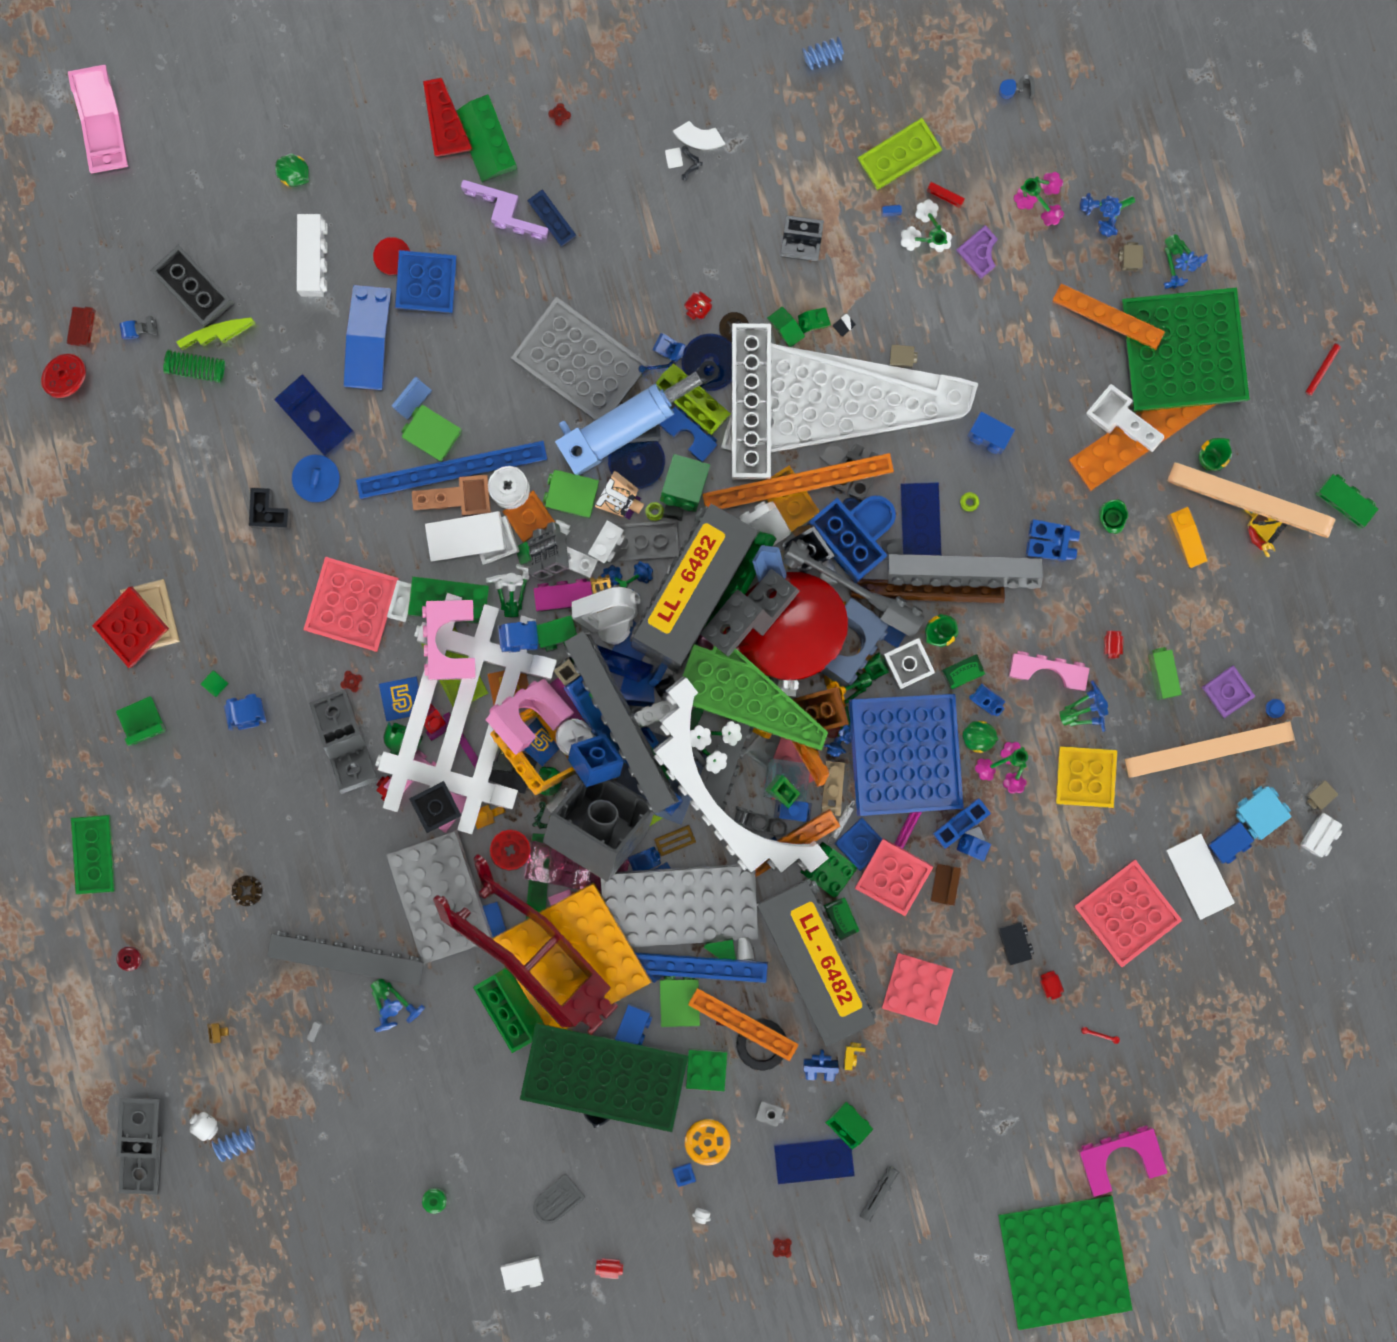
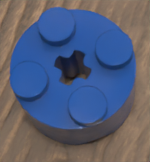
(518, 636)
(244, 712)

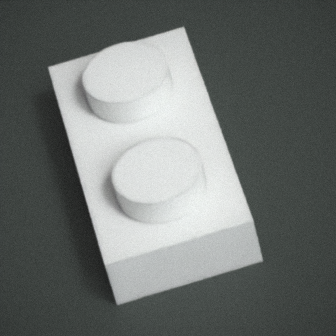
(400, 601)

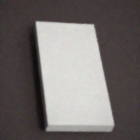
(465, 536)
(1200, 876)

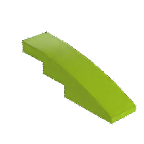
(223, 331)

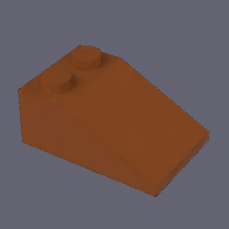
(824, 707)

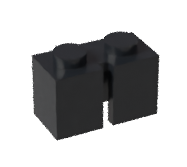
(1015, 943)

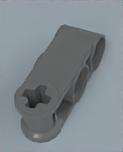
(749, 818)

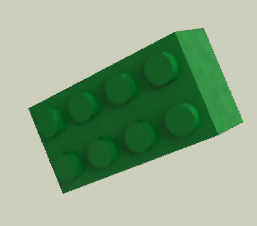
(436, 590)

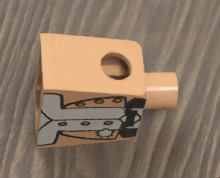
(619, 496)

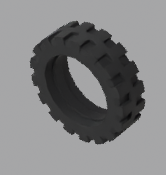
(759, 1064)

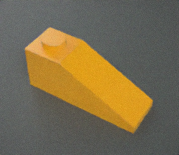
(1187, 537)

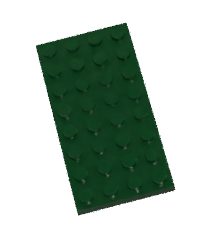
(604, 1077)

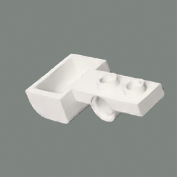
(1114, 410)

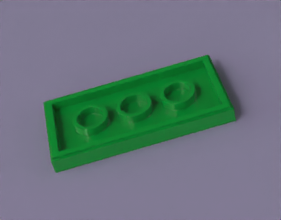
(92, 854)

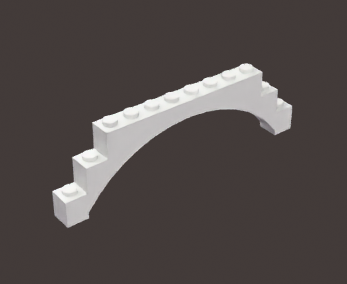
(679, 760)

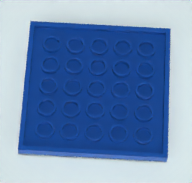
(906, 754)

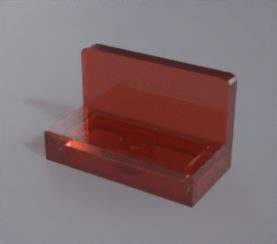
(81, 326)

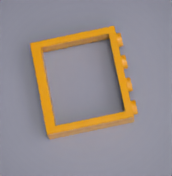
(523, 766)

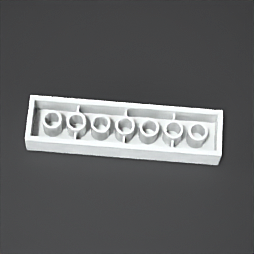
(751, 401)

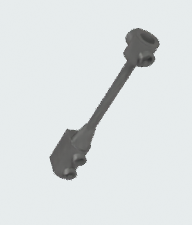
(892, 610)

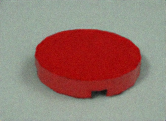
(386, 254)

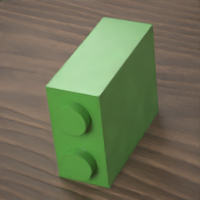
(431, 433)
(571, 493)
(1164, 673)
(674, 1002)

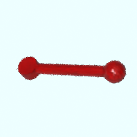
(1115, 1039)

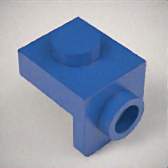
(669, 348)
(973, 846)

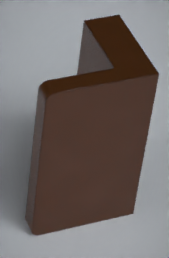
(945, 884)

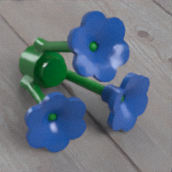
(1070, 715)
(381, 990)

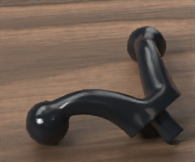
(696, 163)

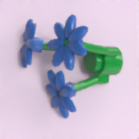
(1176, 246)

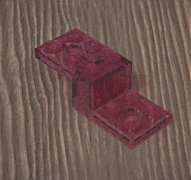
(561, 869)

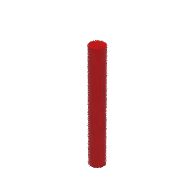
(1322, 370)

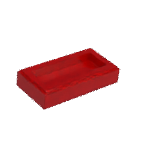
(945, 195)

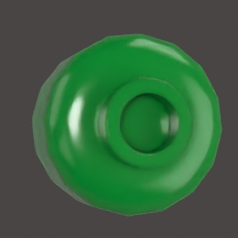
(434, 1200)

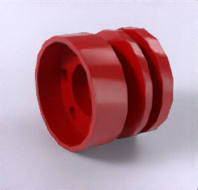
(520, 846)

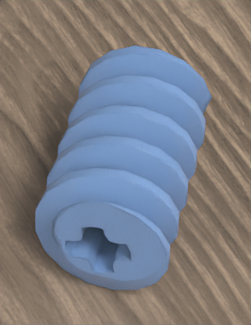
(823, 53)
(234, 1145)

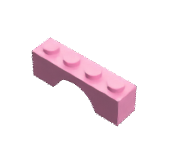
(1073, 676)

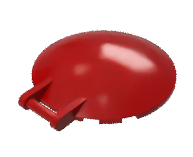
(805, 633)

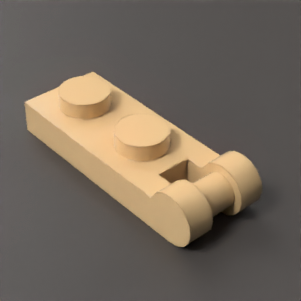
(833, 787)

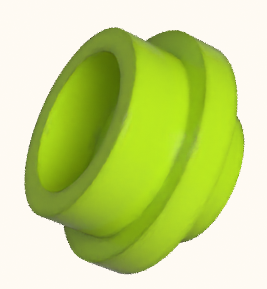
(975, 499)
(654, 506)

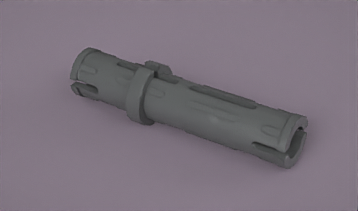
(883, 1187)

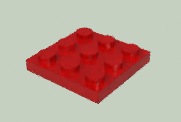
(130, 627)

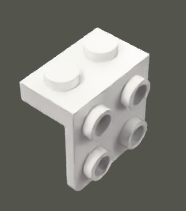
(767, 520)

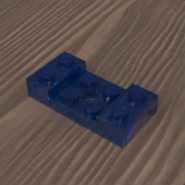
(300, 401)

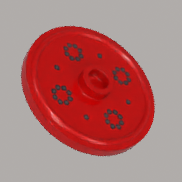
(63, 375)

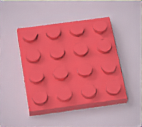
(351, 604)
(1128, 913)

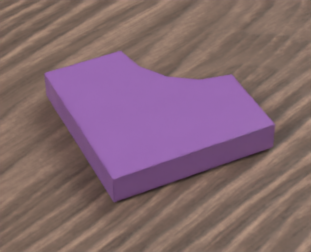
(977, 251)

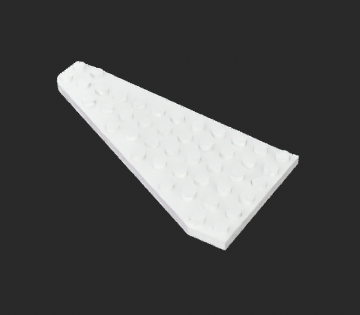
(842, 398)

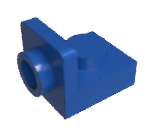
(645, 860)

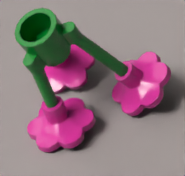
(1029, 194)
(1013, 755)

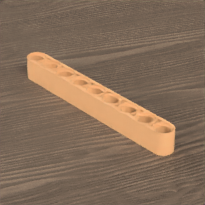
(1251, 500)
(1209, 749)

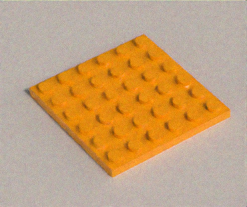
(593, 933)

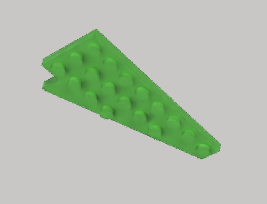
(746, 695)

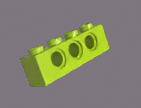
(696, 403)

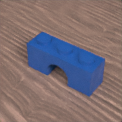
(703, 444)
(961, 823)

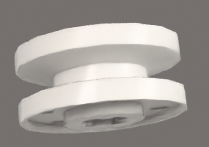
(516, 495)

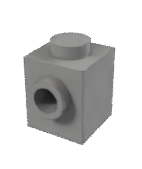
(770, 1113)

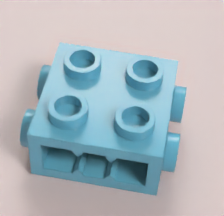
(1262, 812)

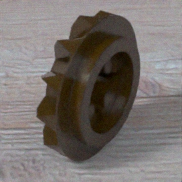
(732, 317)
(256, 890)

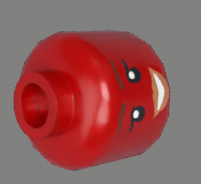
(698, 305)

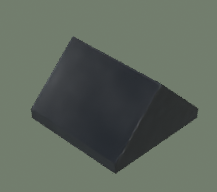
(817, 546)

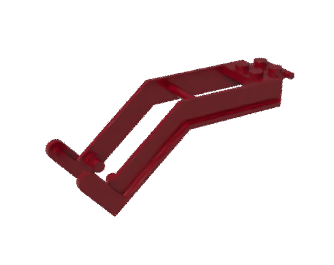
(586, 1001)

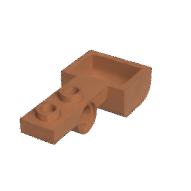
(470, 495)

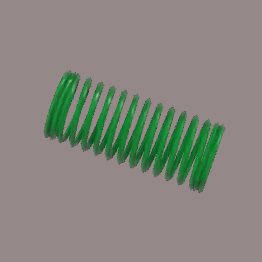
(219, 366)

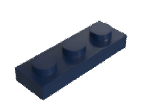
(551, 218)

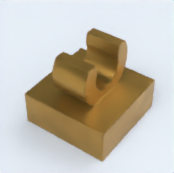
(215, 1032)

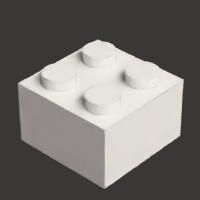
(908, 664)

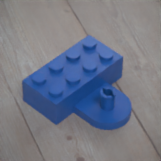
(855, 532)

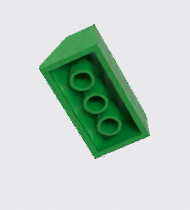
(485, 134)
(508, 1009)

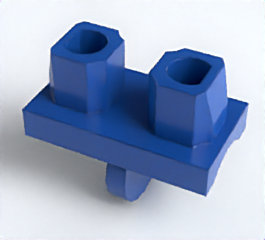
(988, 700)
(821, 1064)

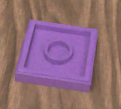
(1228, 691)

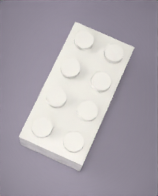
(310, 255)

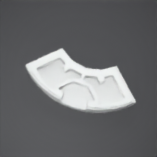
(699, 138)

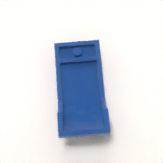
(366, 337)
(592, 715)

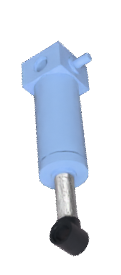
(626, 422)

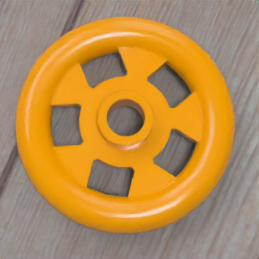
(720, 1131)

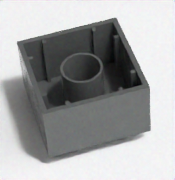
(599, 826)

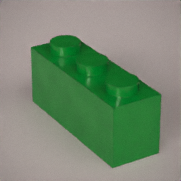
(1347, 500)

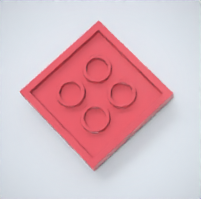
(894, 877)
(917, 988)

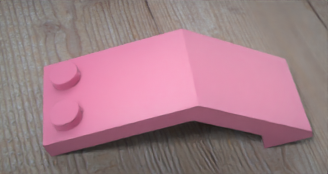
(98, 118)

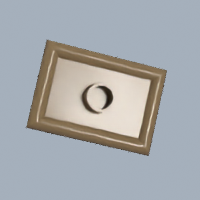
(157, 598)

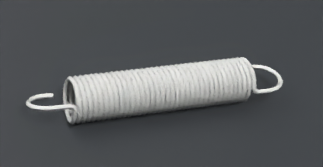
(842, 821)

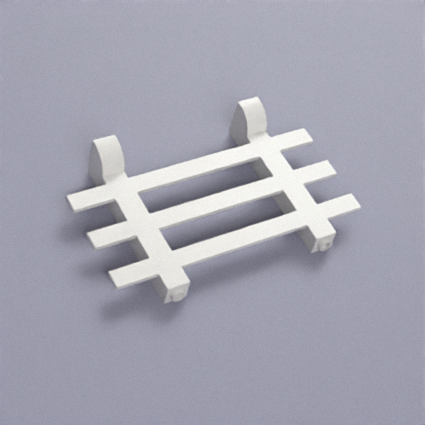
(476, 788)

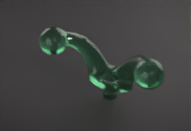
(542, 805)

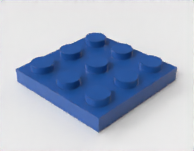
(425, 281)

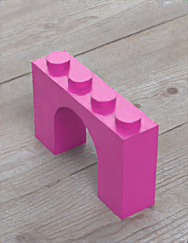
(1095, 1157)

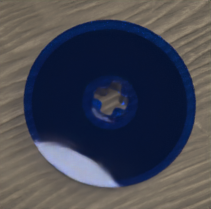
(704, 348)
(643, 474)

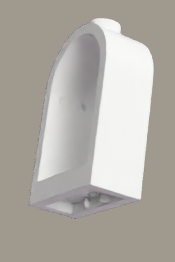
(625, 602)

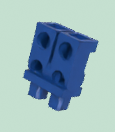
(1057, 545)

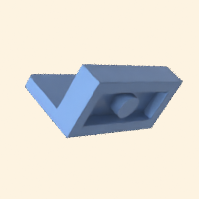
(411, 398)
(767, 559)

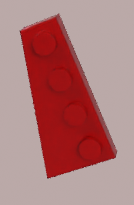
(445, 124)

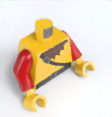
(1264, 531)

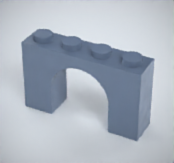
(869, 630)

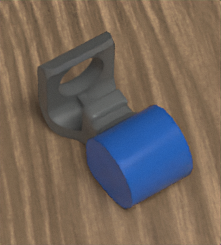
(1009, 87)
(132, 329)

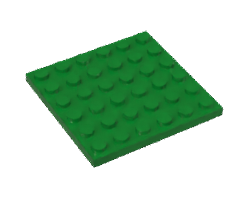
(1198, 355)
(1065, 1262)

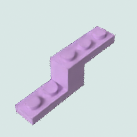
(504, 210)

